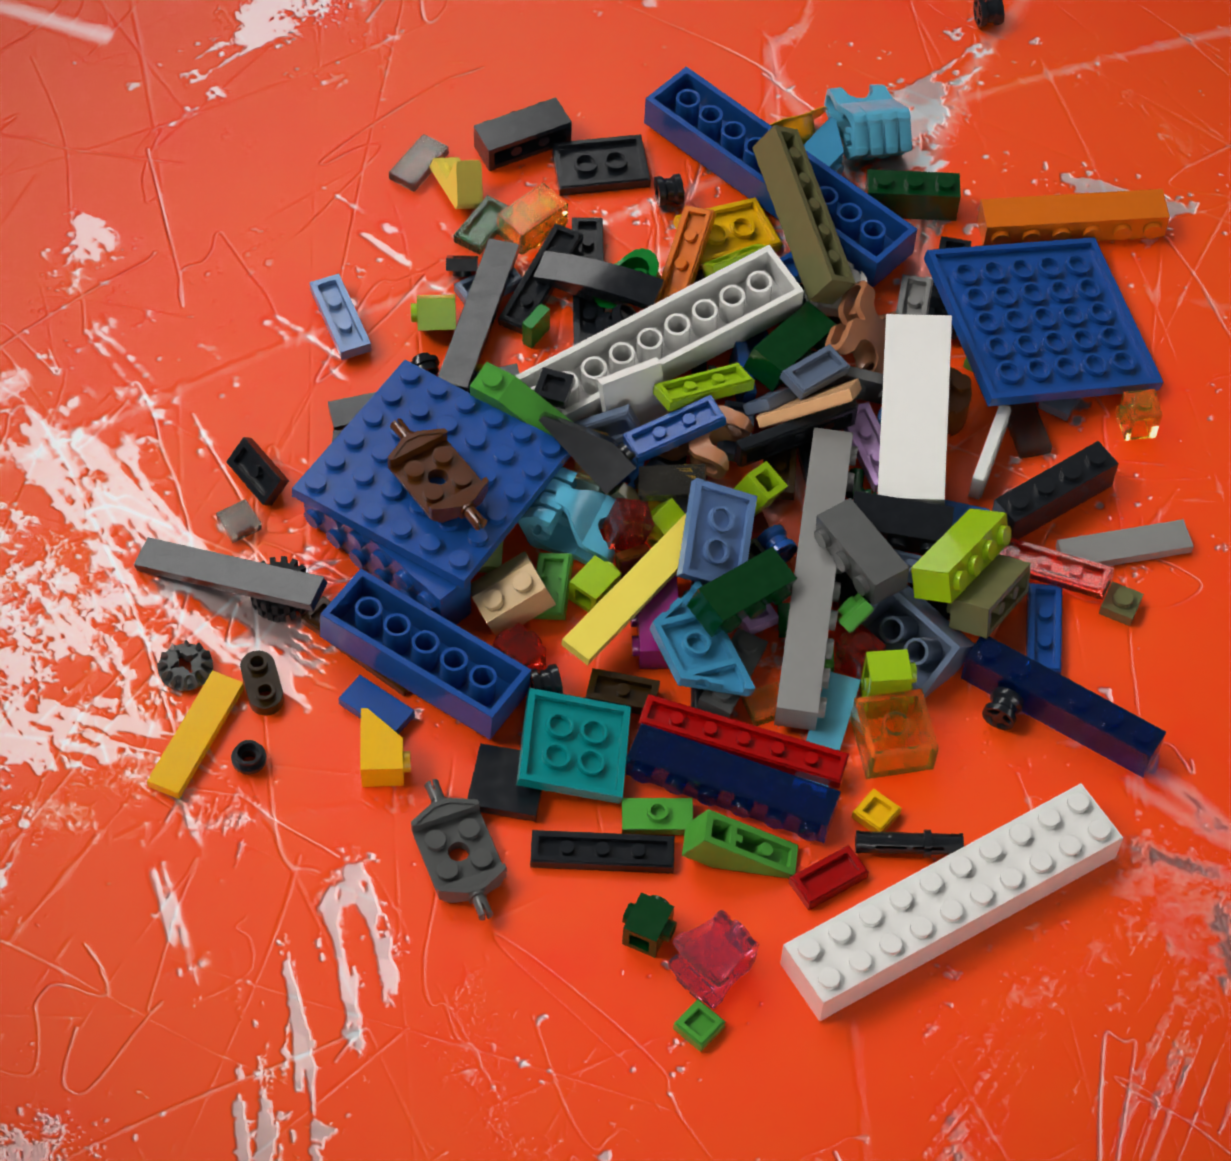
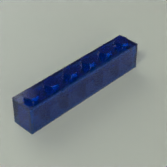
(1065, 705)
(732, 783)

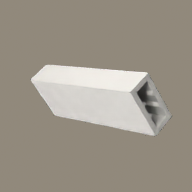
(915, 407)

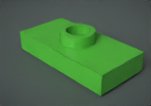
(556, 574)
(853, 612)
(656, 815)

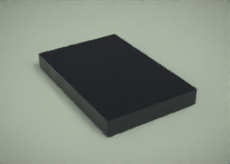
(600, 165)

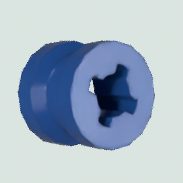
(776, 537)

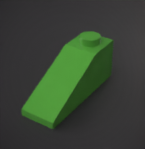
(511, 396)
(738, 846)

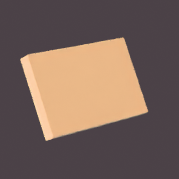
(813, 403)

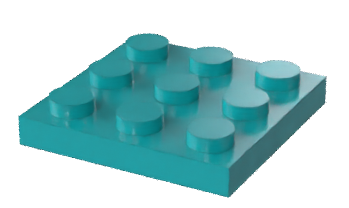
(574, 746)

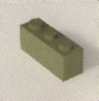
(990, 596)

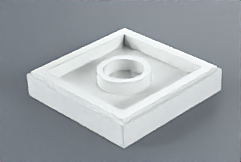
(635, 388)

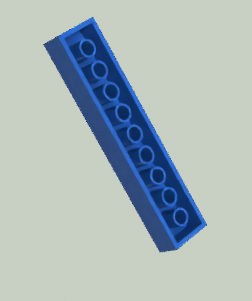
(721, 138)

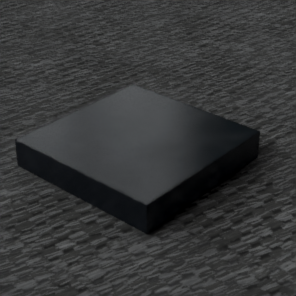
(496, 786)

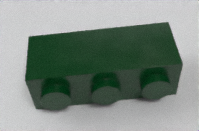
(916, 193)
(788, 344)
(742, 592)

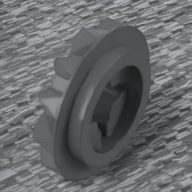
(179, 677)

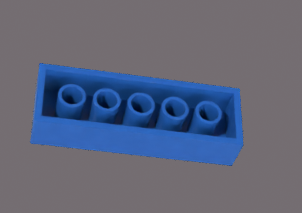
(395, 570)
(425, 653)

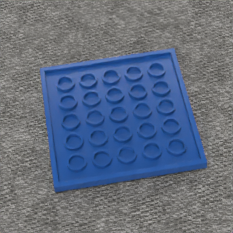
(1042, 321)
(361, 492)

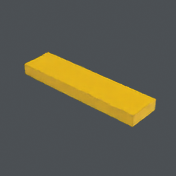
(195, 734)

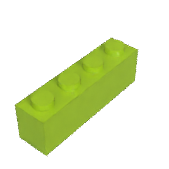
(960, 555)

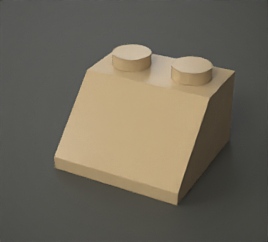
(511, 594)

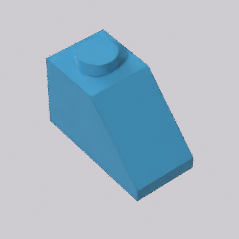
(827, 145)

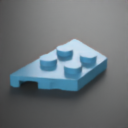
(694, 655)

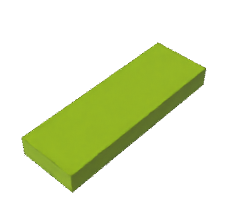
(715, 382)

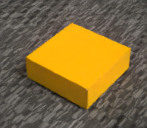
(876, 812)

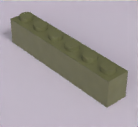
(803, 215)

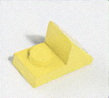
(459, 180)

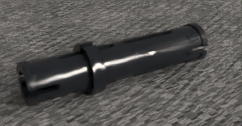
(908, 843)

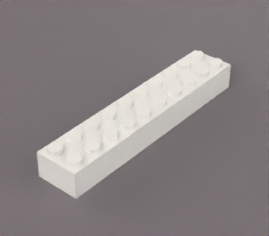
(680, 328)
(949, 901)

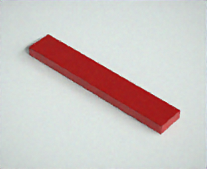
(747, 741)

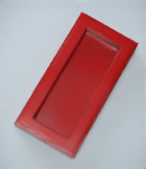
(828, 877)

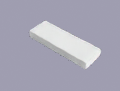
(989, 452)

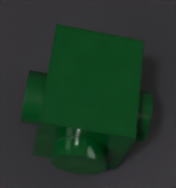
(648, 924)

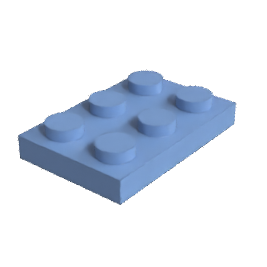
(715, 531)

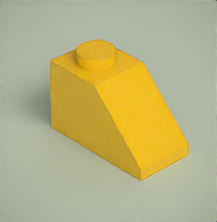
(381, 753)

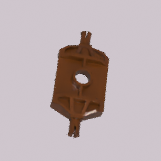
(430, 455)

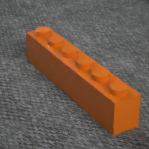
(1074, 216)

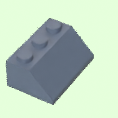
(920, 628)

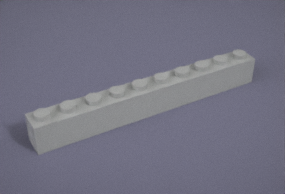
(815, 586)

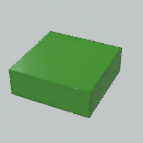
(699, 1025)

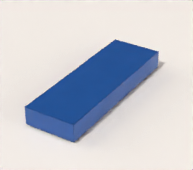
(675, 429)
(1044, 625)

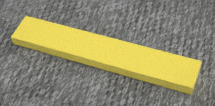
(626, 597)

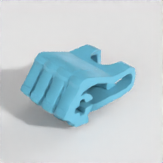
(871, 124)
(568, 519)

